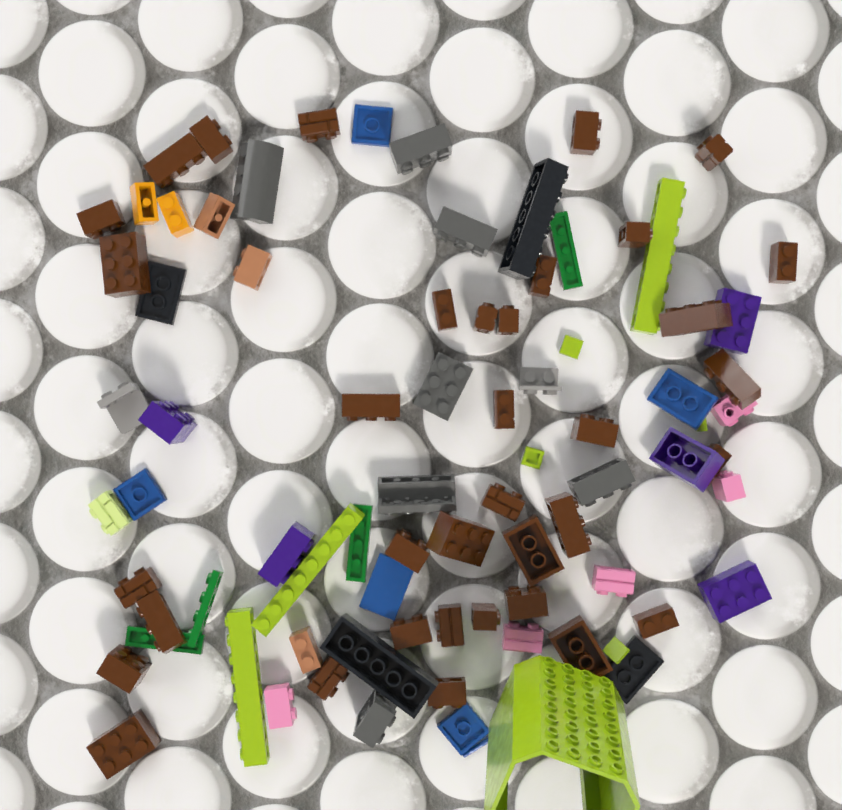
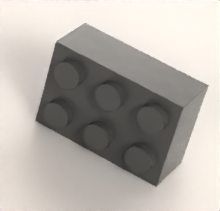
(421, 149)
(464, 232)
(443, 386)
(601, 482)
(374, 719)

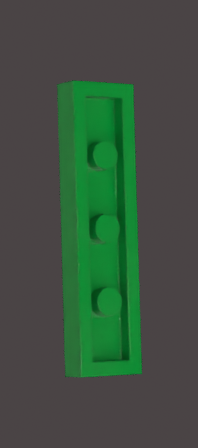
(565, 251)
(359, 546)
(201, 615)
(139, 637)

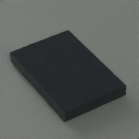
(165, 294)
(634, 669)

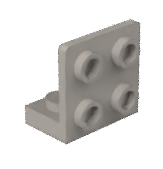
(539, 379)

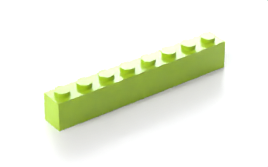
(657, 256)
(308, 569)
(248, 687)

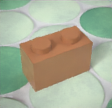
(214, 215)
(252, 267)
(306, 649)

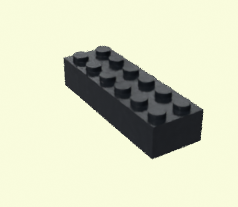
(533, 219)
(379, 665)

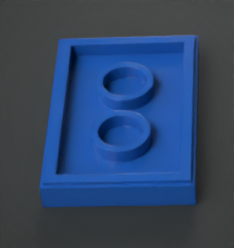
(682, 399)
(386, 587)

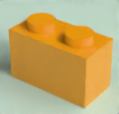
(144, 203)
(175, 214)

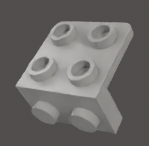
(125, 406)

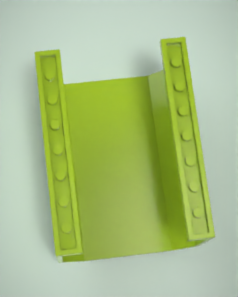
(566, 717)

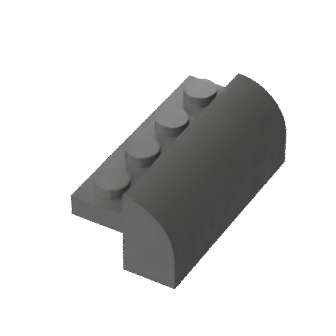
(257, 182)
(416, 494)

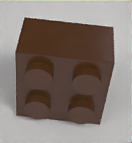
(593, 431)
(407, 550)
(525, 602)
(124, 668)

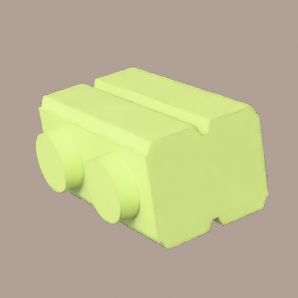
(110, 513)

